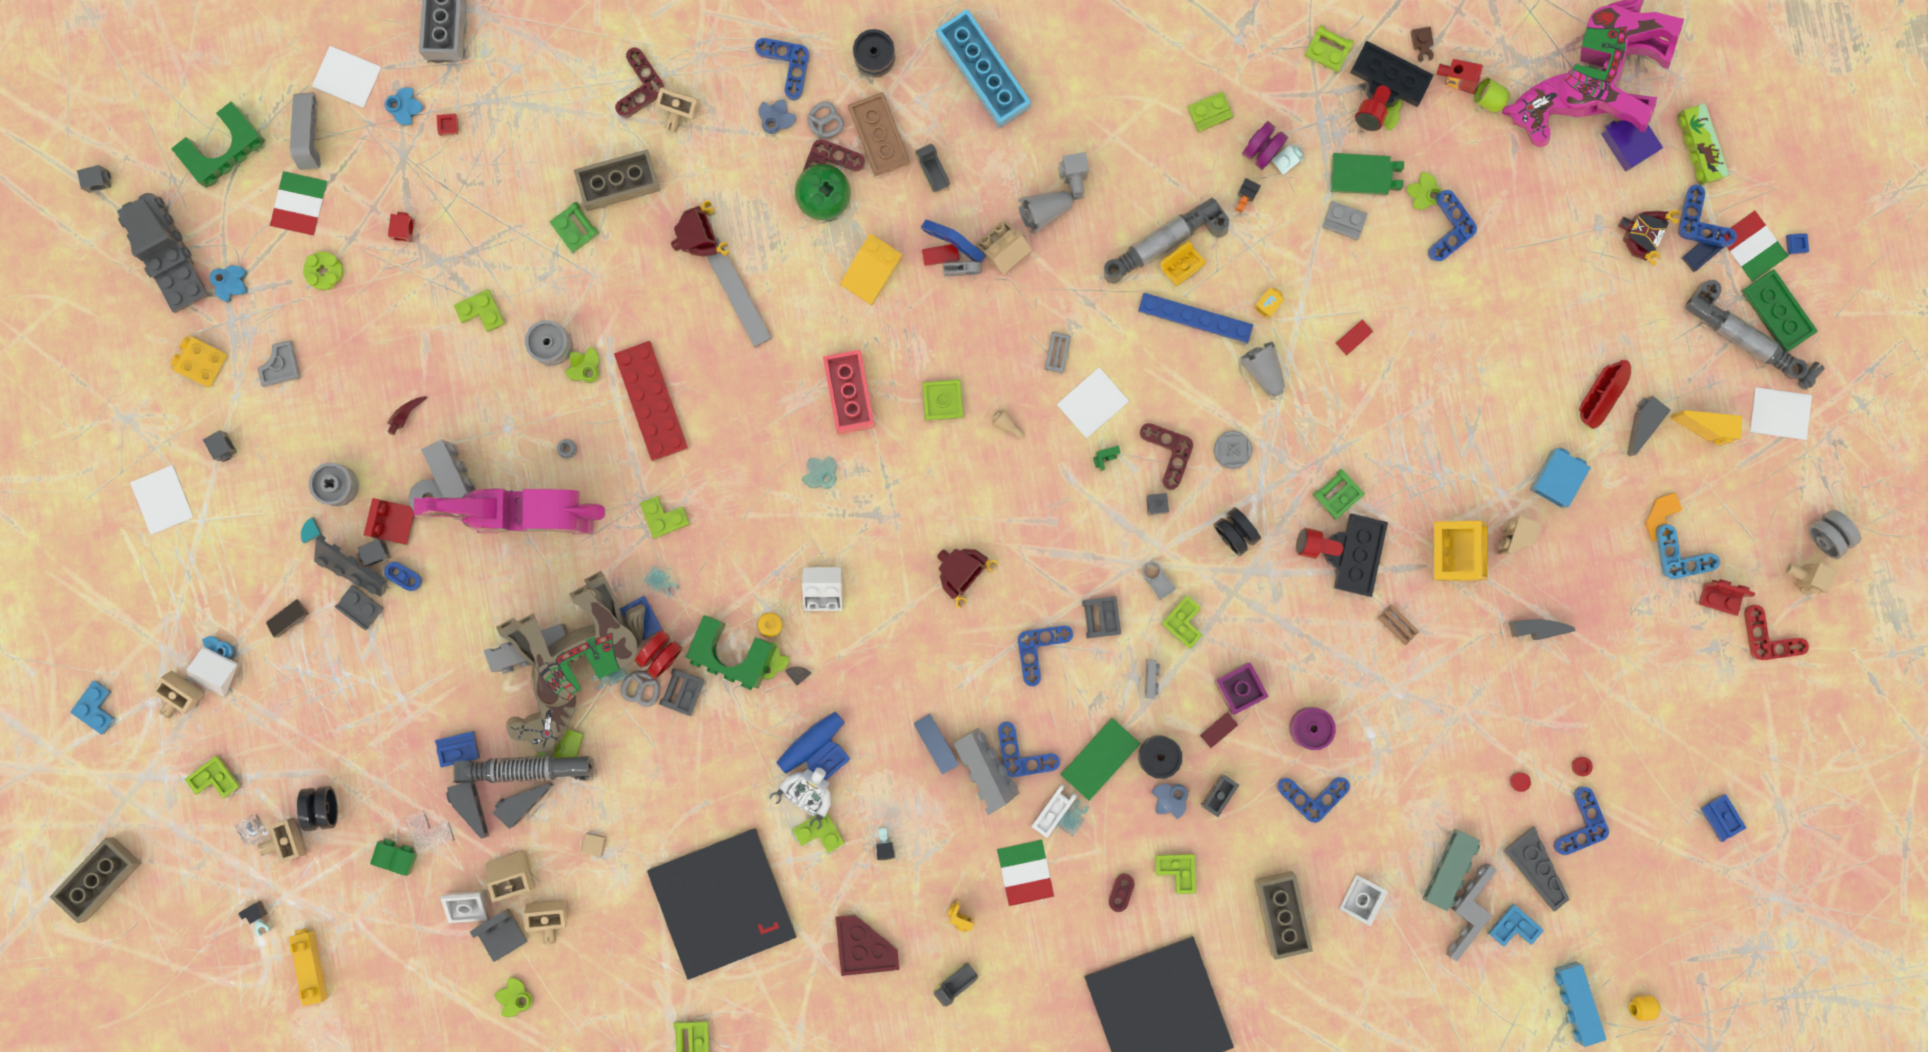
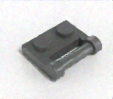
(1107, 614)
(687, 695)

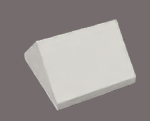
(212, 671)
(1363, 900)
(465, 906)

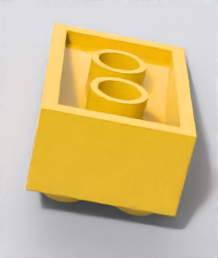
(871, 269)
(1711, 426)

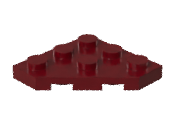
(863, 948)

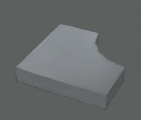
(281, 365)

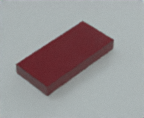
(1218, 730)

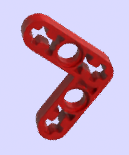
(1769, 646)

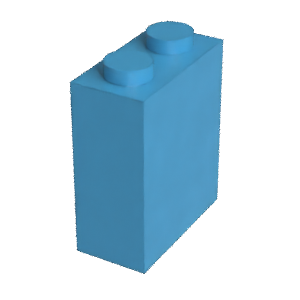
(1560, 477)

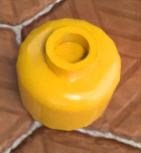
(770, 624)
(1644, 1008)

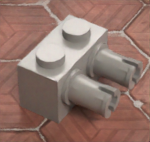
(1074, 169)

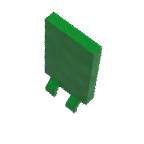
(1364, 174)

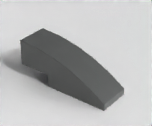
(1539, 628)

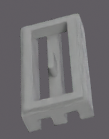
(1054, 368)

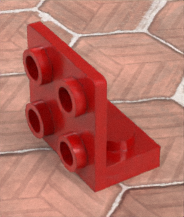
(389, 521)
(1724, 597)

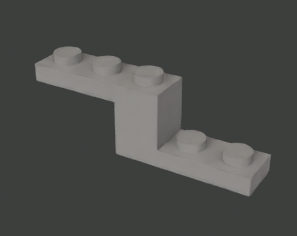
(1471, 911)

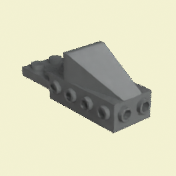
(162, 250)

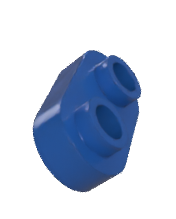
(403, 577)

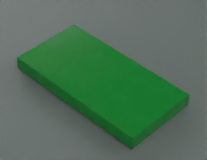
(1779, 310)
(1100, 759)

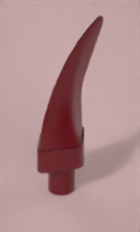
(400, 416)

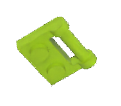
(1326, 54)
(698, 1035)

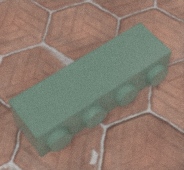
(1451, 870)

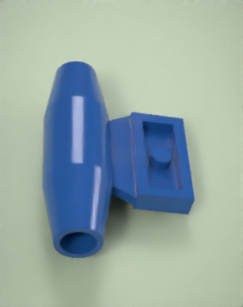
(816, 748)

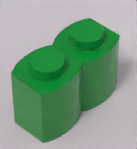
(394, 857)

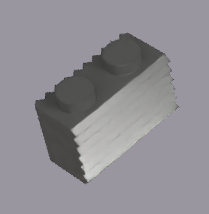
(1219, 795)

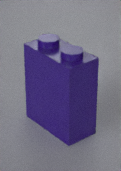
(1629, 143)

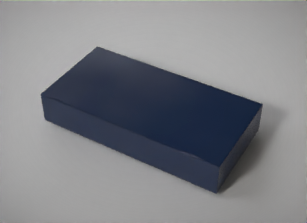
(1700, 254)

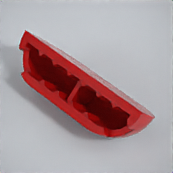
(1605, 393)

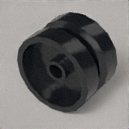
(874, 64)
(1237, 531)
(1160, 745)
(317, 808)

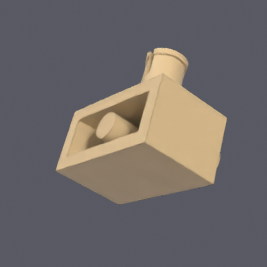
(677, 105)
(1812, 577)
(176, 693)
(285, 841)
(546, 917)

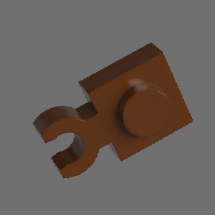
(1422, 40)

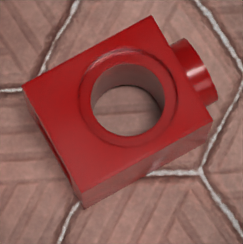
(401, 227)

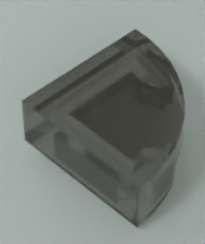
(798, 674)

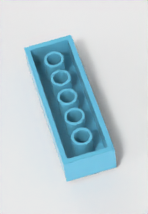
(983, 68)

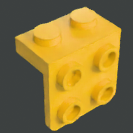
(197, 360)

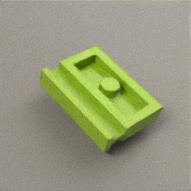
(1210, 111)

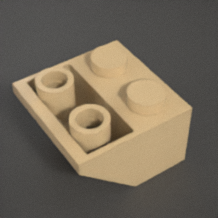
(1003, 247)
(1518, 534)
(508, 876)

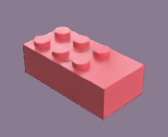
(849, 392)

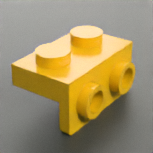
(1182, 263)
(961, 921)

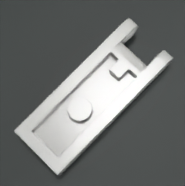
(1053, 812)

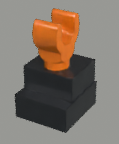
(1247, 192)

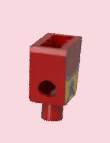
(1461, 75)

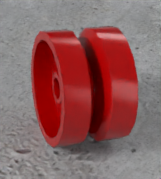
(657, 652)

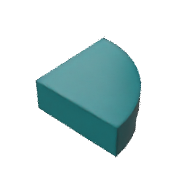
(310, 530)

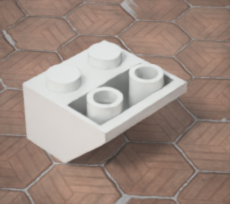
(822, 588)

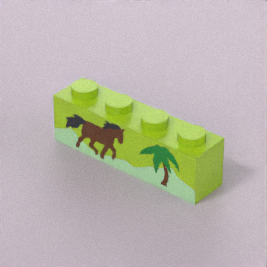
(1702, 144)

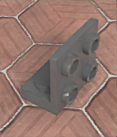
(500, 935)

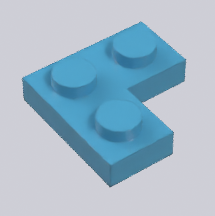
(89, 709)
(1514, 922)

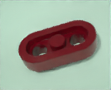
(1121, 892)

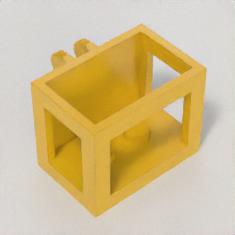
(1460, 551)

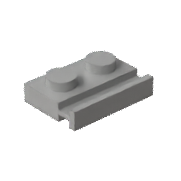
(1344, 220)
(1151, 686)

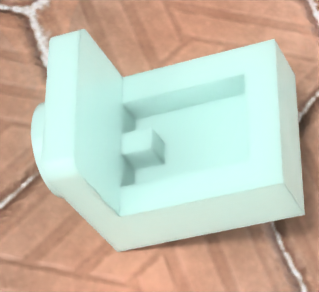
(1288, 158)

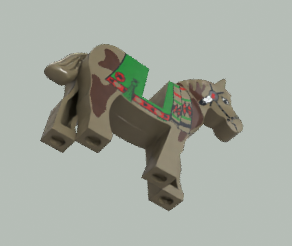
(606, 643)

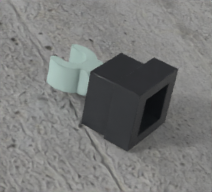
(884, 850)
(254, 914)

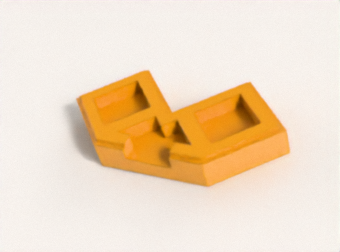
(1662, 507)

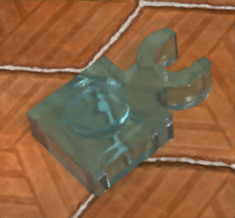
(659, 580)
(612, 678)
(1071, 819)

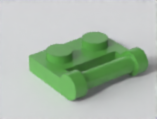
(568, 230)
(1343, 498)

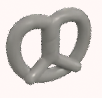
(825, 120)
(640, 689)

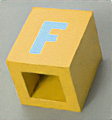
(1269, 302)

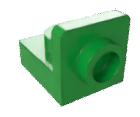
(1108, 454)

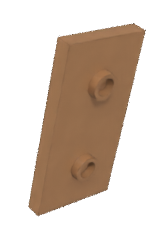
(878, 134)

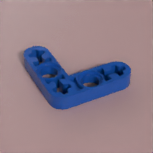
(791, 57)
(1697, 226)
(1457, 231)
(955, 238)
(1031, 648)
(1022, 762)
(1317, 802)
(1591, 824)

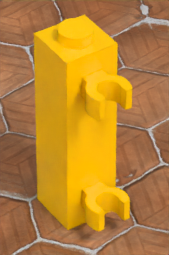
(307, 967)

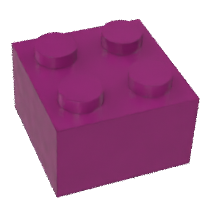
(1241, 688)

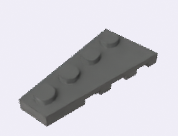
(347, 567)

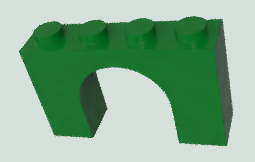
(244, 141)
(704, 652)

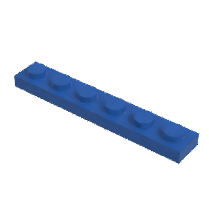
(1195, 318)

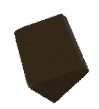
(286, 618)

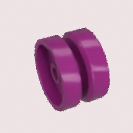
(1264, 145)
(1322, 734)

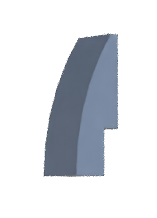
(936, 744)

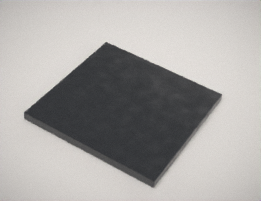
(718, 901)
(1160, 1003)

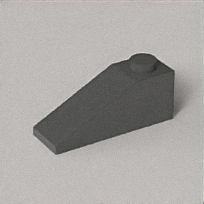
(1646, 420)
(467, 804)
(514, 808)

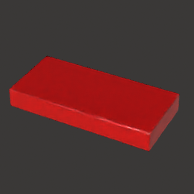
(940, 255)
(1354, 337)

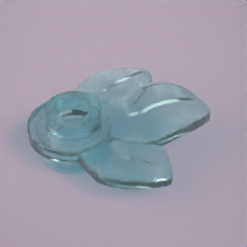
(818, 471)

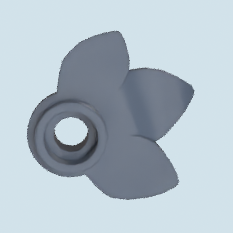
(777, 114)
(1168, 801)

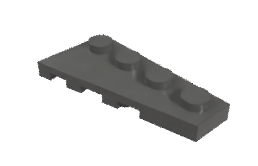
(1533, 862)

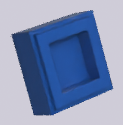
(1797, 243)

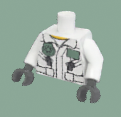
(808, 792)

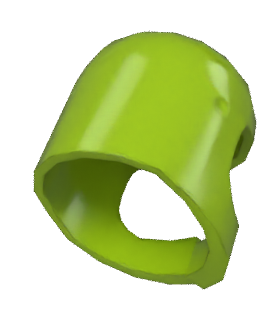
(1495, 97)

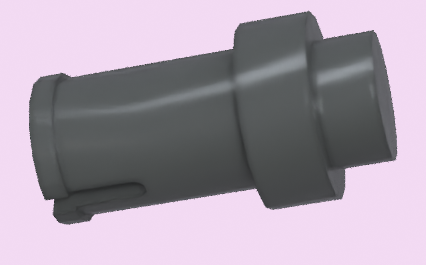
(1809, 379)

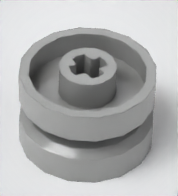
(539, 336)
(322, 483)
(1834, 534)

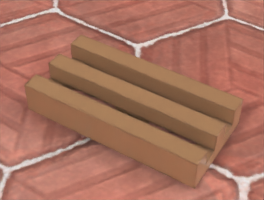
(1410, 636)

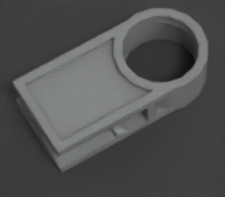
(960, 269)
(1161, 584)

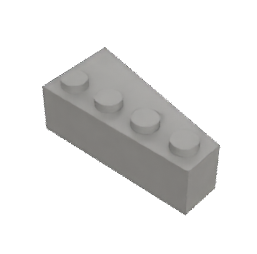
(507, 657)
(986, 770)

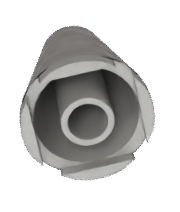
(1043, 209)
(1265, 368)

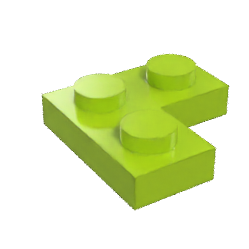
(483, 306)
(661, 522)
(1178, 622)
(213, 773)
(827, 833)
(1182, 867)

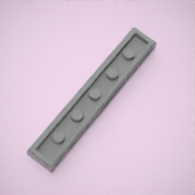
(739, 298)

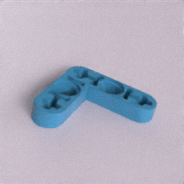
(1675, 559)

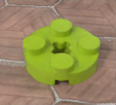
(330, 278)

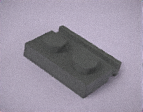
(359, 607)

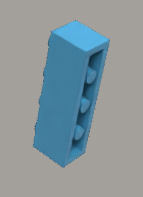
(1580, 1004)

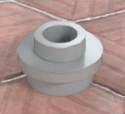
(566, 442)

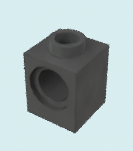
(94, 178)
(220, 446)
(1157, 504)
(373, 552)

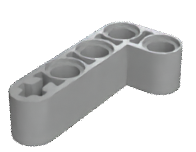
(304, 131)

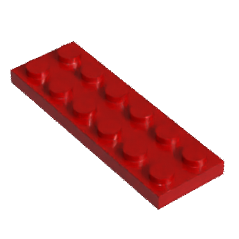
(651, 401)

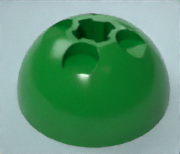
(812, 192)

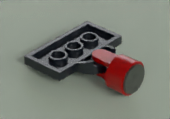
(1387, 82)
(1351, 552)

